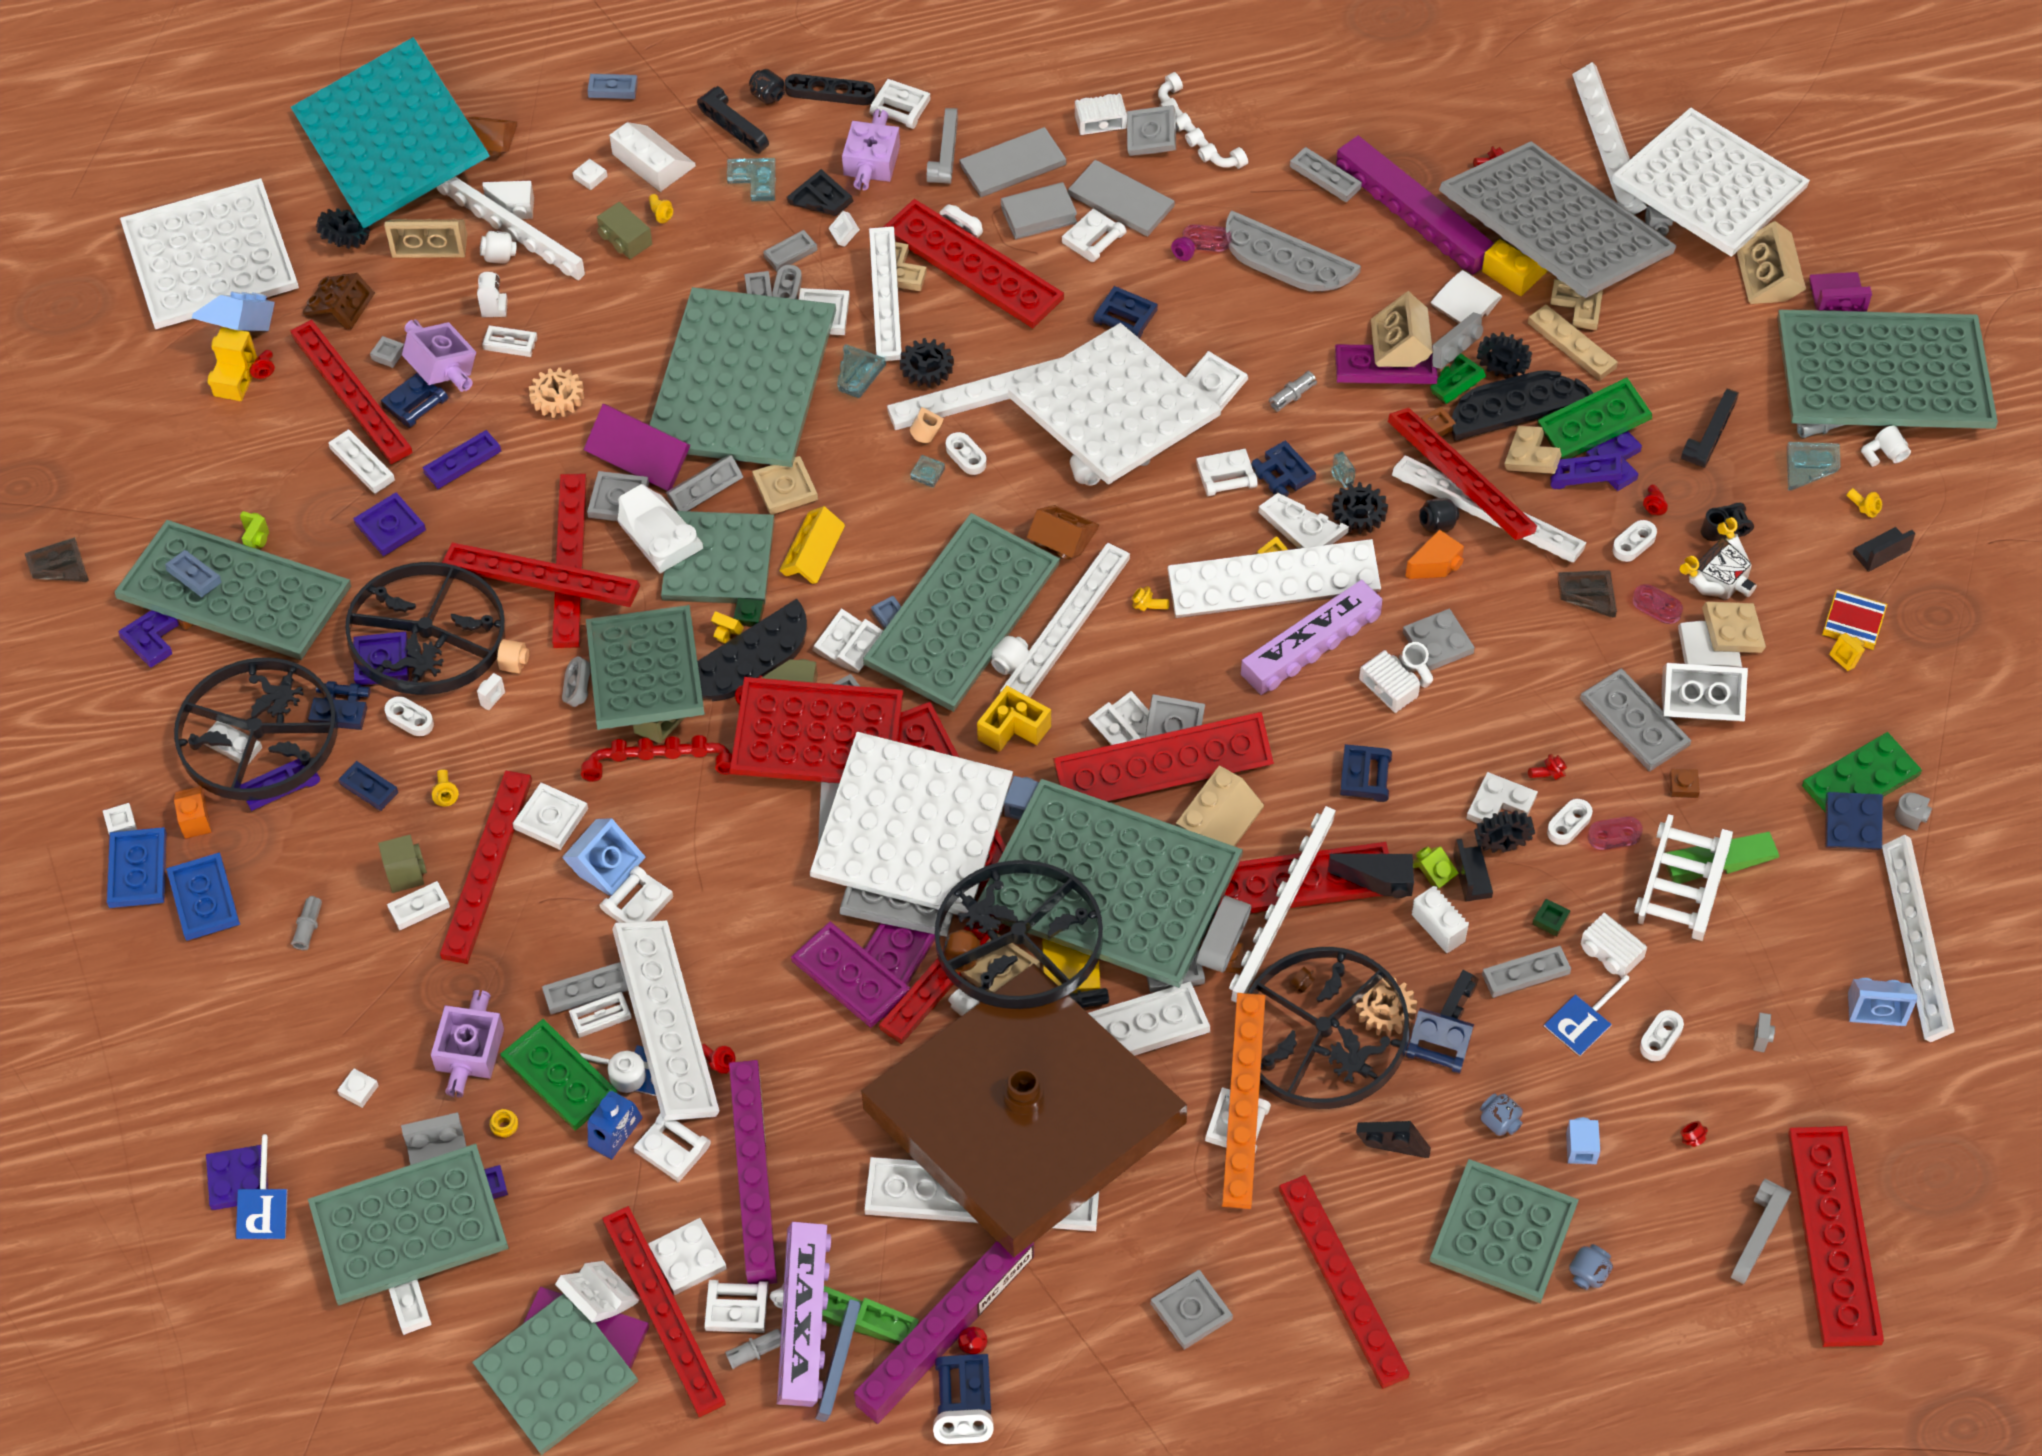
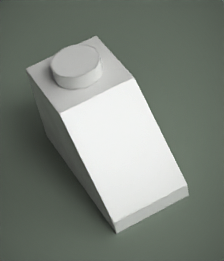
(513, 196)

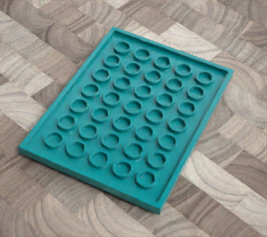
(389, 132)

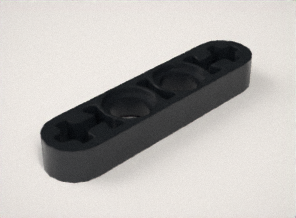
(829, 92)

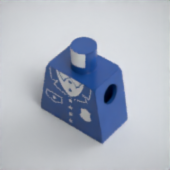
(615, 1120)

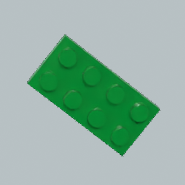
(1595, 419)
(1871, 769)
(557, 1073)

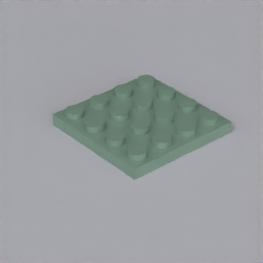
(731, 561)
(1504, 1231)
(555, 1372)

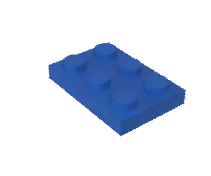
(136, 867)
(203, 896)

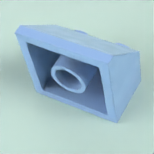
(604, 856)
(1880, 1002)

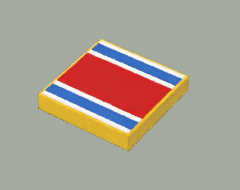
(1856, 617)

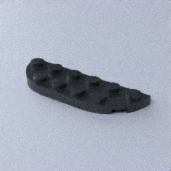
(1514, 402)
(753, 652)

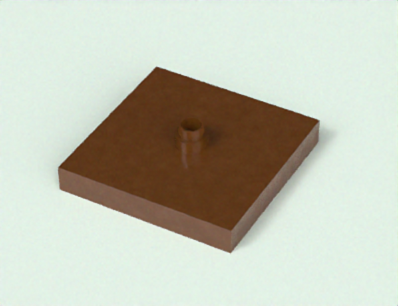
(1024, 1111)

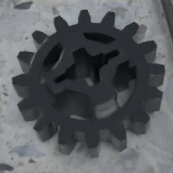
(342, 228)
(1504, 355)
(926, 363)
(1360, 507)
(1504, 831)

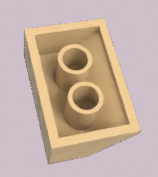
(426, 237)
(1771, 266)
(1402, 333)
(1222, 808)

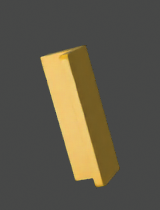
(813, 545)

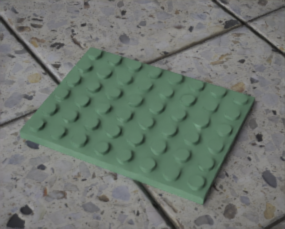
(1886, 369)
(743, 374)
(1147, 876)

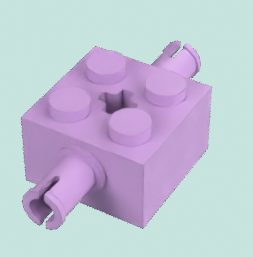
(871, 150)
(439, 354)
(467, 1042)

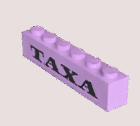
(1311, 637)
(802, 1314)

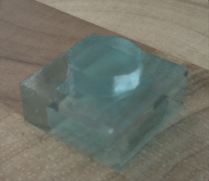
(1343, 469)
(927, 471)

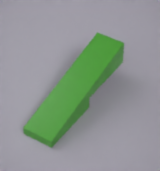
(1742, 854)
(872, 1319)

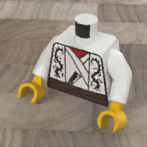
(1722, 567)

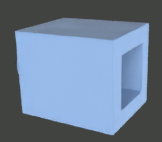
(1583, 1141)

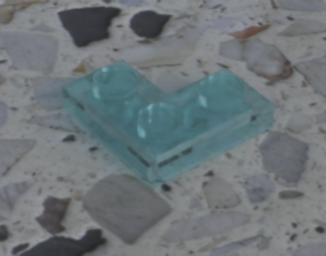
(758, 172)

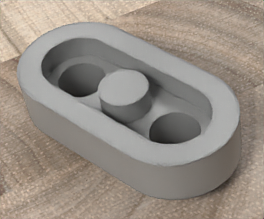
(783, 286)
(576, 681)

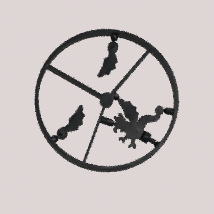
(426, 629)
(274, 694)
(981, 913)
(1352, 1061)

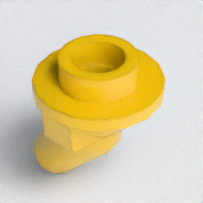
(662, 209)
(1870, 505)
(1143, 600)
(444, 792)

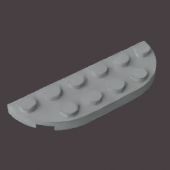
(1287, 256)

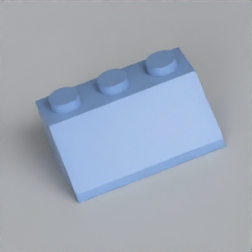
(238, 311)

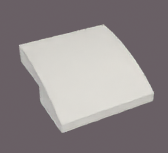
(1464, 296)
(847, 641)
(1699, 650)
(1121, 721)
(597, 1291)

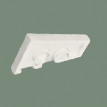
(1300, 525)

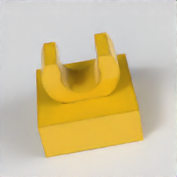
(725, 627)
(1847, 651)

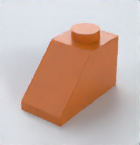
(1435, 558)
(192, 812)

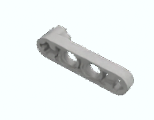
(942, 171)
(1774, 1200)

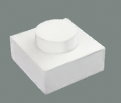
(590, 174)
(843, 228)
(490, 691)
(120, 818)
(358, 1088)

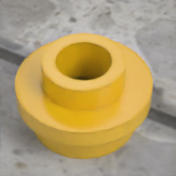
(503, 1116)

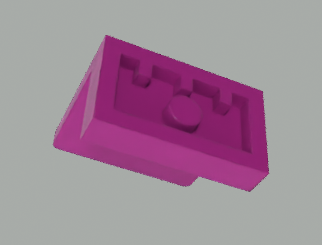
(1839, 292)

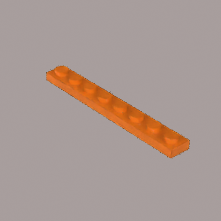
(1243, 1101)

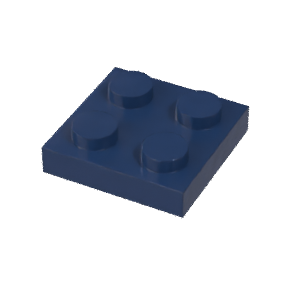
(1854, 820)

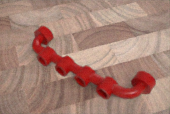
(593, 770)

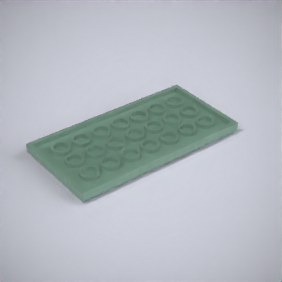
(259, 594)
(961, 612)

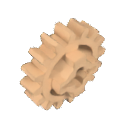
(568, 393)
(1385, 1008)

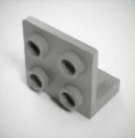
(433, 1137)

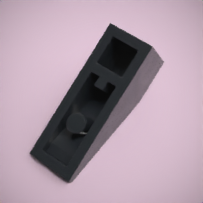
(1380, 873)

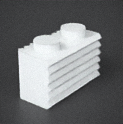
(1100, 114)
(1390, 681)
(1440, 919)
(1613, 945)

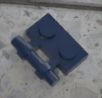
(1288, 464)
(350, 712)

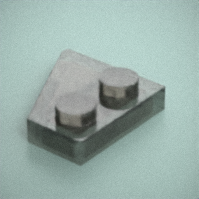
(57, 562)
(1588, 590)

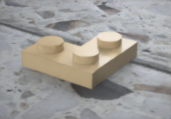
(908, 275)
(1586, 309)
(1527, 454)

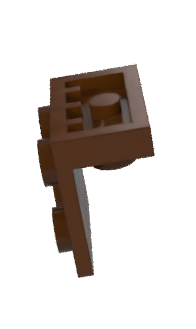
(342, 296)

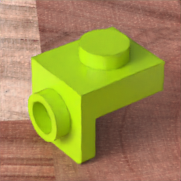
(256, 530)
(1435, 865)

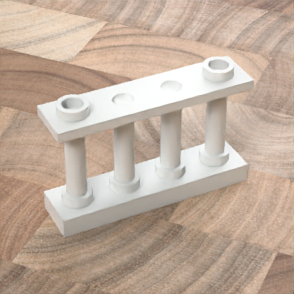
(1703, 896)

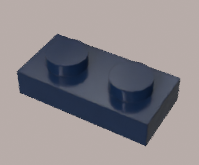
(368, 785)

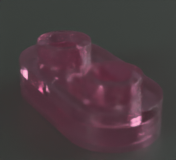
(1208, 237)
(1656, 604)
(1613, 832)

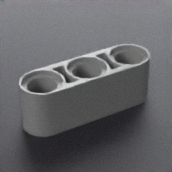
(1224, 934)

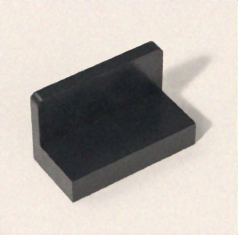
(1884, 548)
(1472, 872)

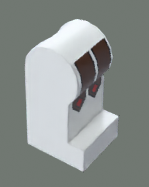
(490, 300)

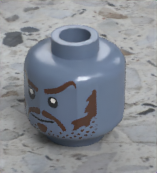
(1501, 1114)
(1591, 1267)

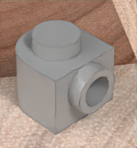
(1657, 221)
(1912, 810)

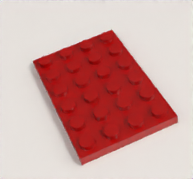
(808, 727)

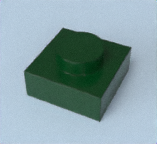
(749, 611)
(1551, 917)

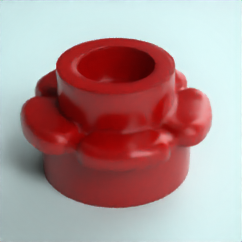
(1694, 1134)

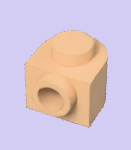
(923, 430)
(512, 656)

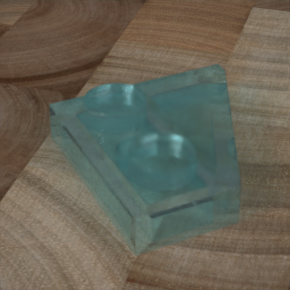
(858, 370)
(1811, 462)

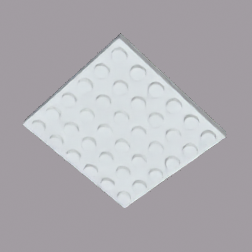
(1710, 181)
(206, 250)
(1114, 403)
(910, 822)

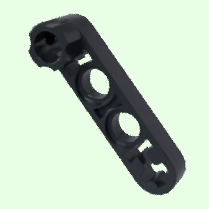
(714, 106)
(1700, 452)

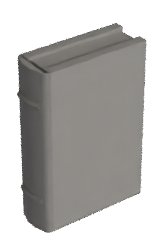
(1038, 210)

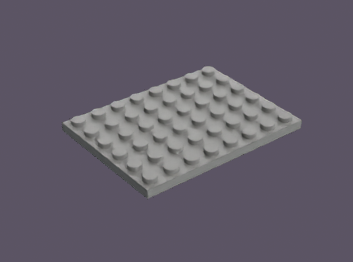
(1557, 219)

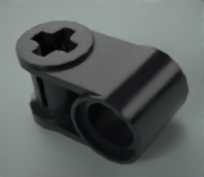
(1718, 515)

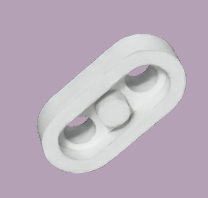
(962, 219)
(966, 456)
(1632, 542)
(411, 716)
(1568, 823)
(1660, 1037)
(963, 1428)

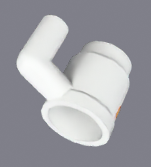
(1891, 443)
(1414, 659)

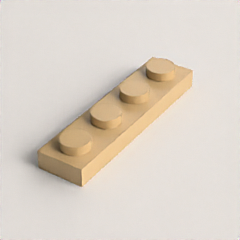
(1572, 342)

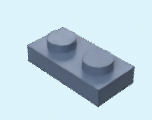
(612, 86)
(193, 573)

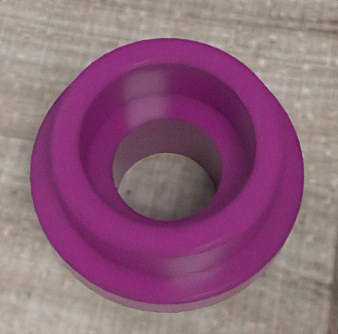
(1183, 248)

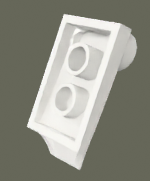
(656, 528)

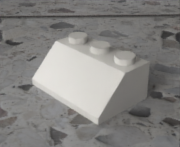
(649, 155)
(1704, 692)

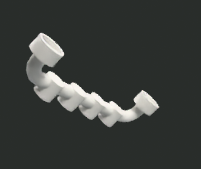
(1194, 135)

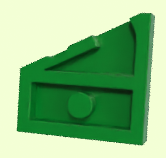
(1457, 379)

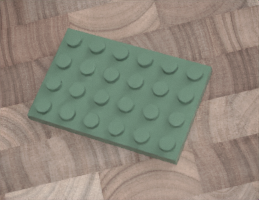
(644, 667)
(407, 1224)

